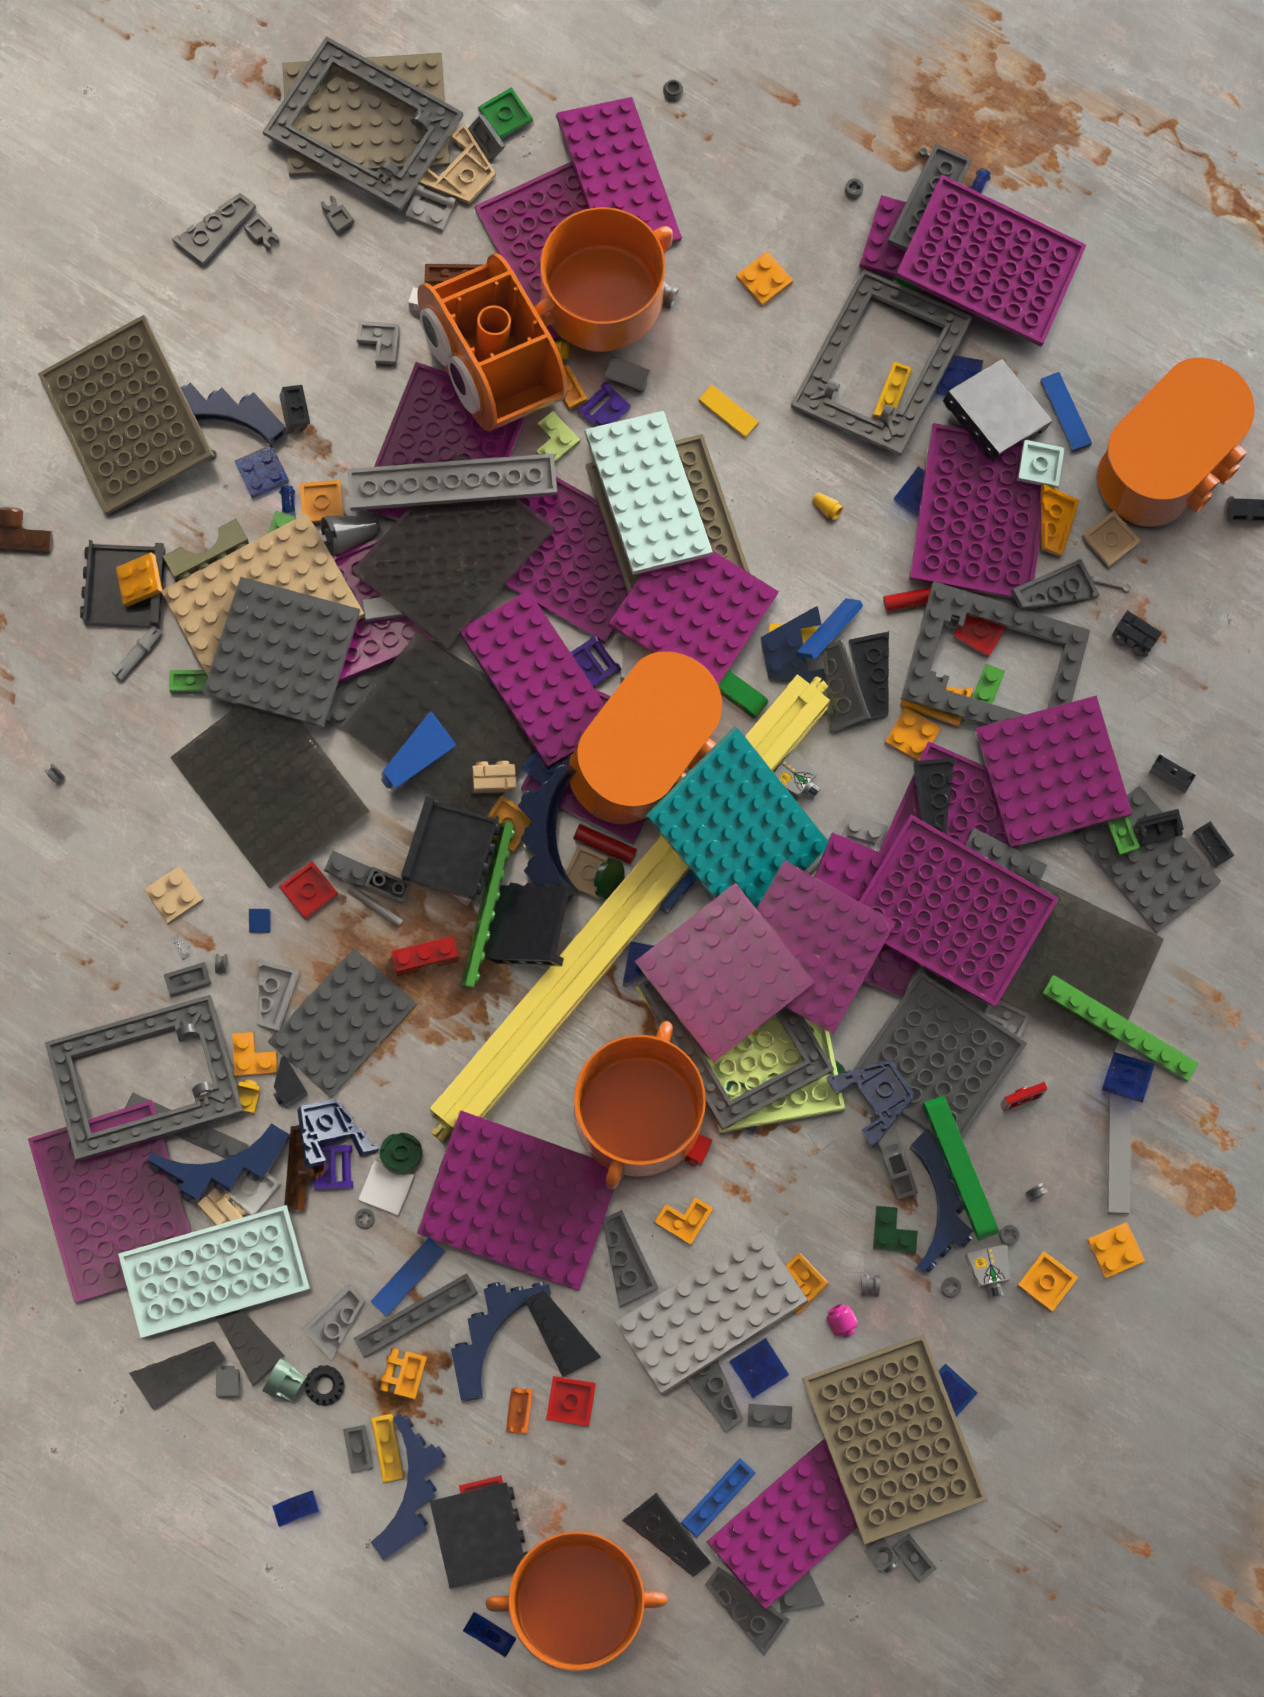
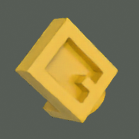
(249, 1095)

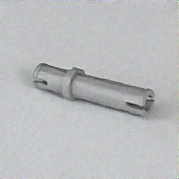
(143, 645)

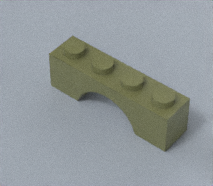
(184, 563)

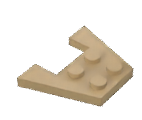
(466, 174)

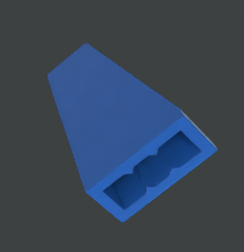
(420, 751)

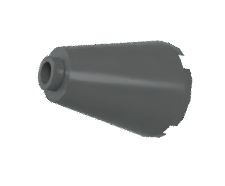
(347, 532)

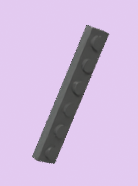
(200, 1136)
(415, 1315)

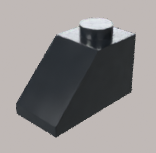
(287, 1085)

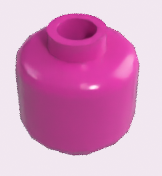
(842, 1320)

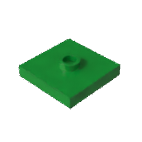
(506, 113)

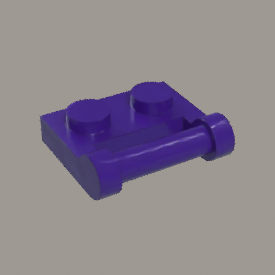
(609, 412)
(590, 665)
(328, 1180)

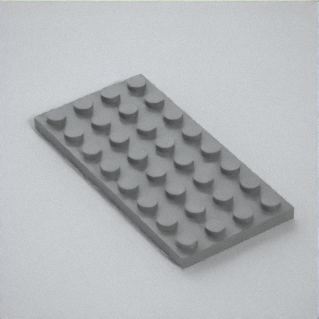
(711, 1312)

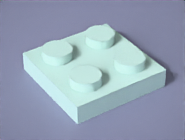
(1040, 464)

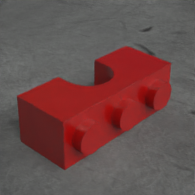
(412, 958)

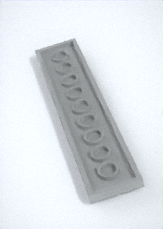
(452, 482)

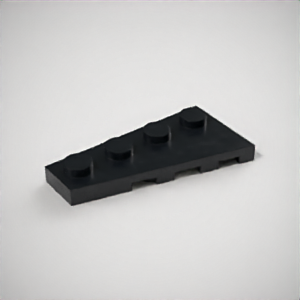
(662, 1529)

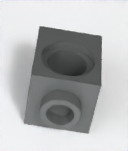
(228, 1382)
(882, 1545)

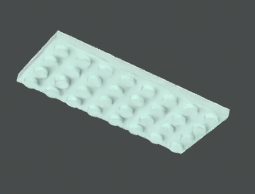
(648, 492)
(213, 1271)

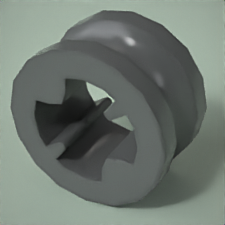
(859, 185)
(54, 773)
(221, 963)
(1036, 1192)
(359, 1214)
(1009, 1228)
(955, 1292)

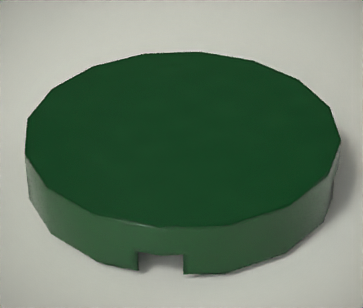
(608, 877)
(401, 1153)

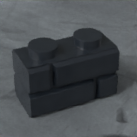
(1136, 633)

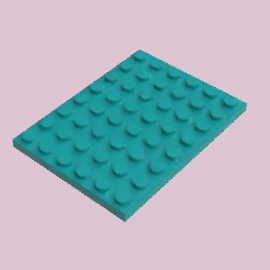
(736, 821)

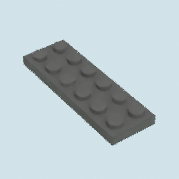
(939, 162)

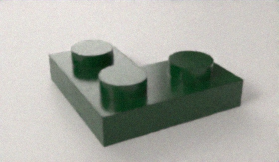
(887, 1236)

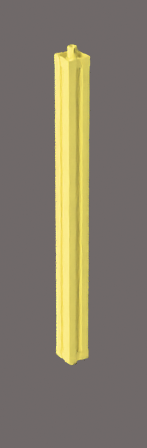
(607, 935)

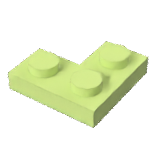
(560, 435)

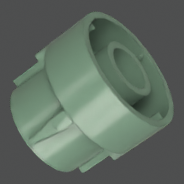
(284, 1381)

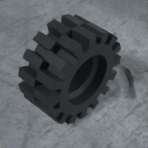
(336, 1392)

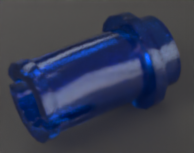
(980, 180)
(287, 498)

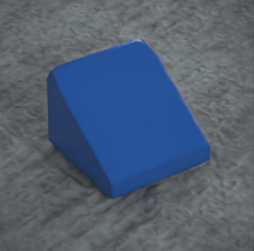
(259, 921)

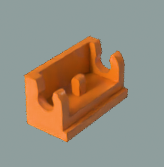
(519, 1411)

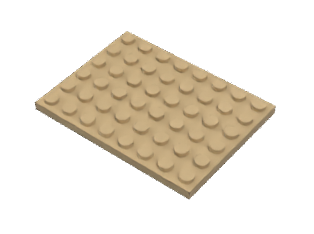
(285, 558)

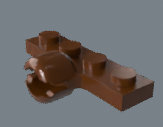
(441, 272)
(16, 537)
(298, 1174)

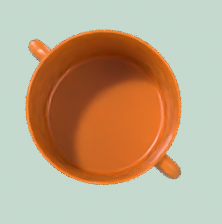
(603, 278)
(639, 1105)
(576, 1601)

